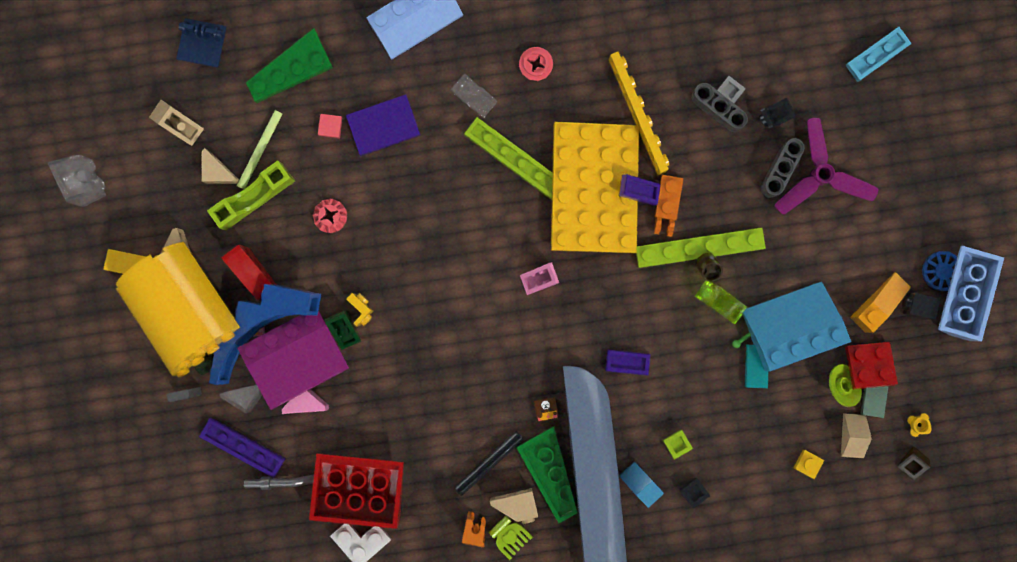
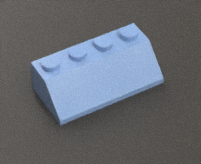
(409, 22)
(970, 294)

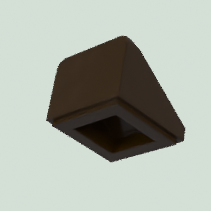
(914, 463)

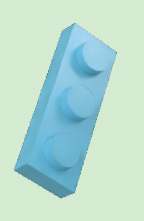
(878, 54)

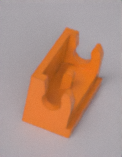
(474, 533)

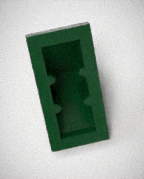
(343, 329)

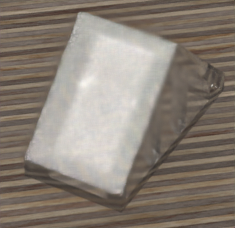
(243, 398)

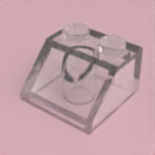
(78, 180)

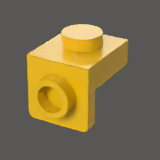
(360, 304)

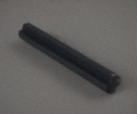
(488, 463)

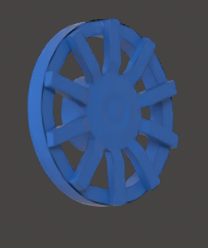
(941, 271)

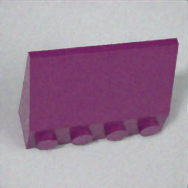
(293, 359)

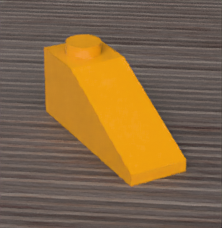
(881, 304)

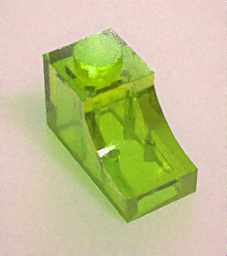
(720, 301)

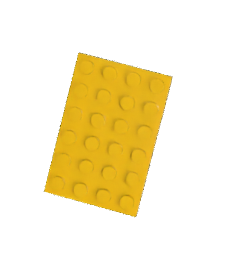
(587, 185)

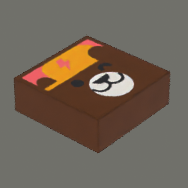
(546, 409)

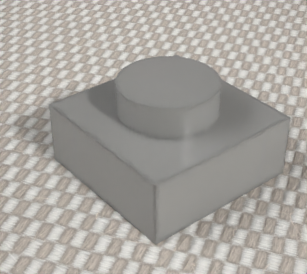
(731, 89)

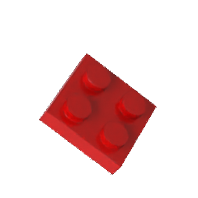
(871, 365)

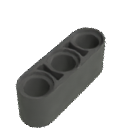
(714, 97)
(789, 160)

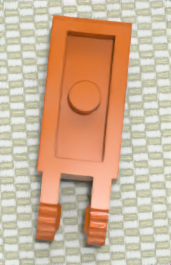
(668, 203)

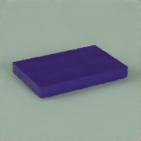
(383, 125)

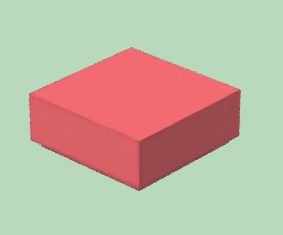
(330, 126)

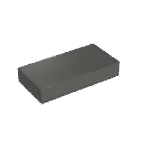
(185, 394)

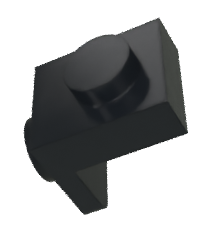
(777, 114)

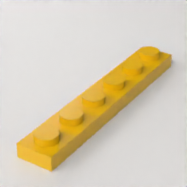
(636, 106)

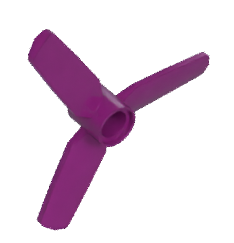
(837, 180)

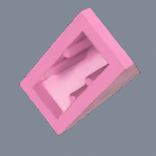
(539, 278)
(305, 402)

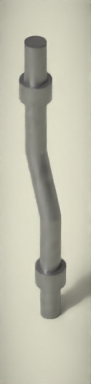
(267, 483)

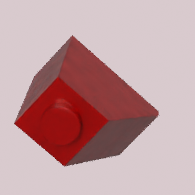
(248, 270)

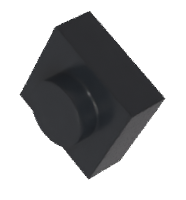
(694, 493)

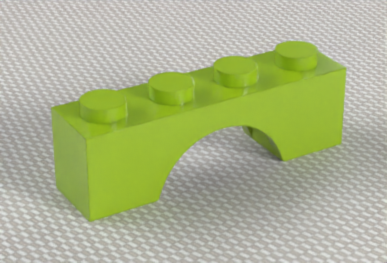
(266, 186)

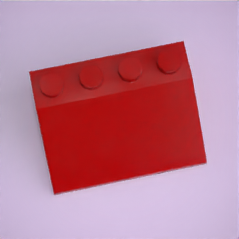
(357, 491)

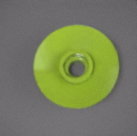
(841, 386)

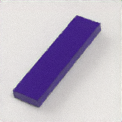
(242, 447)

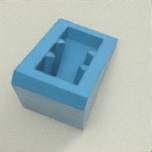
(641, 484)

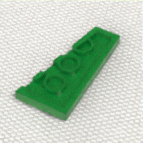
(295, 65)
(548, 470)

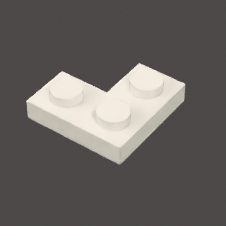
(360, 547)

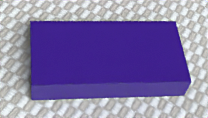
(639, 189)
(627, 362)

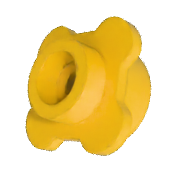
(925, 427)

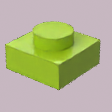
(677, 444)

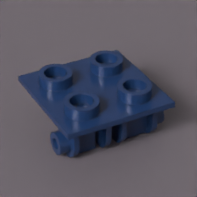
(201, 42)

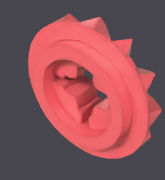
(531, 55)
(339, 218)

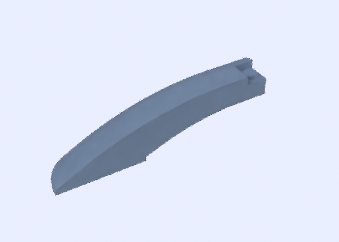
(594, 467)

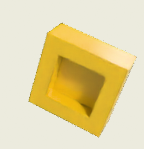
(808, 464)

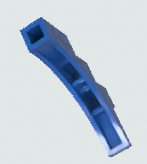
(252, 316)

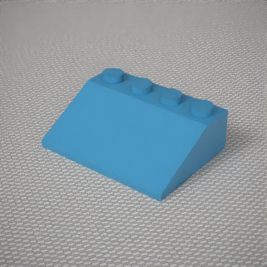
(795, 326)

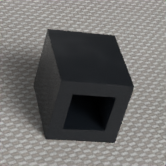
(921, 306)

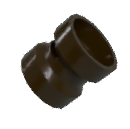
(709, 267)

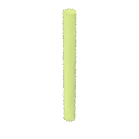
(259, 150)

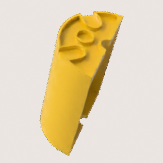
(176, 307)

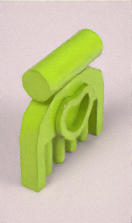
(507, 534)

